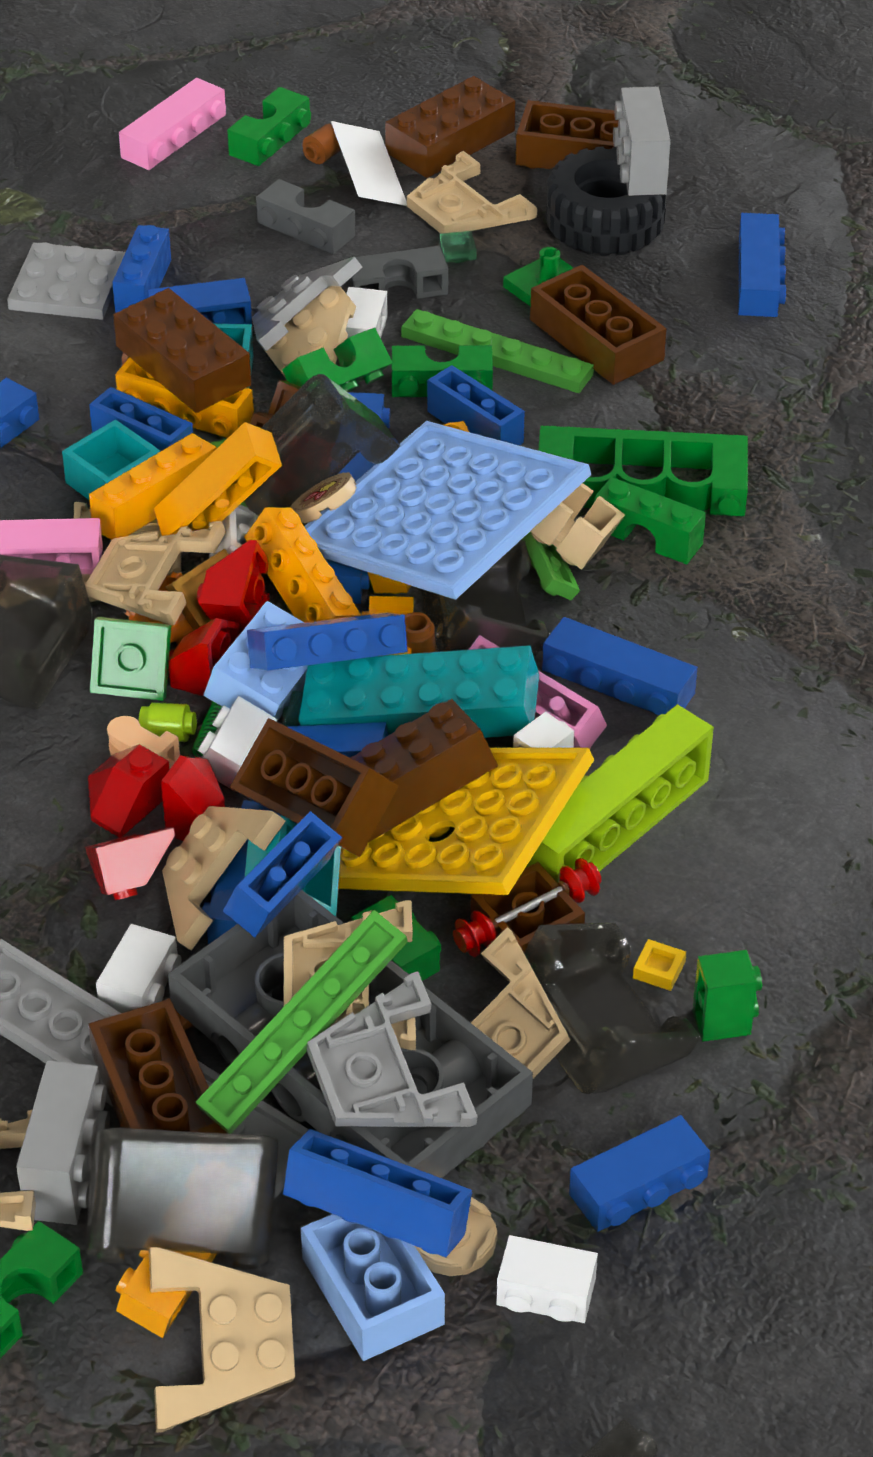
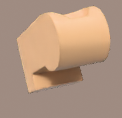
(126, 732)

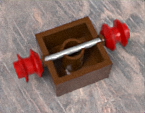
(530, 903)

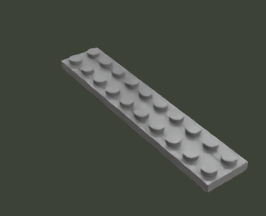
(51, 1022)

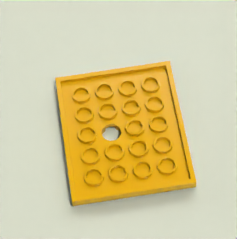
(495, 833)

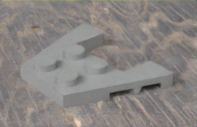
(296, 294)
(367, 1072)

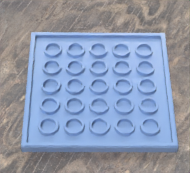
(444, 508)

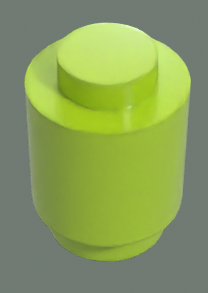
(169, 717)

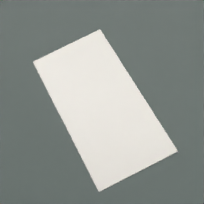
(369, 163)

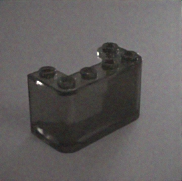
(316, 439)

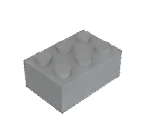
(642, 141)
(60, 1140)

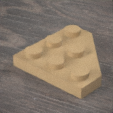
(314, 327)

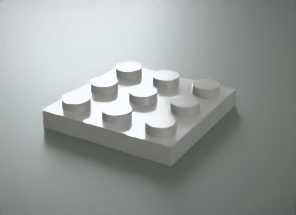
(66, 281)

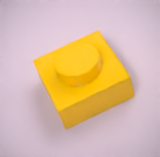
(659, 965)

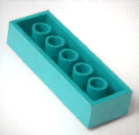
(488, 684)

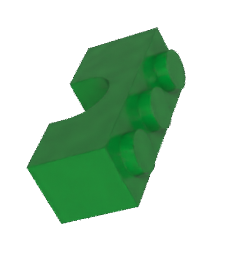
(283, 118)
(359, 357)
(413, 368)
(674, 525)
(36, 1264)

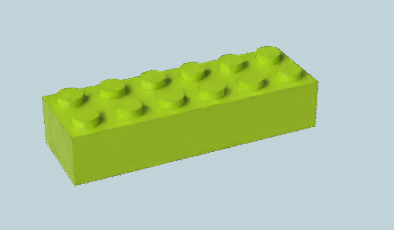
(630, 793)

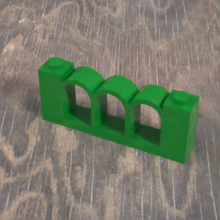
(723, 454)

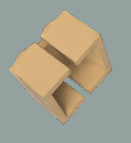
(580, 539)

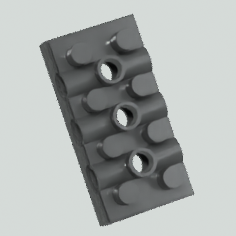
(239, 987)

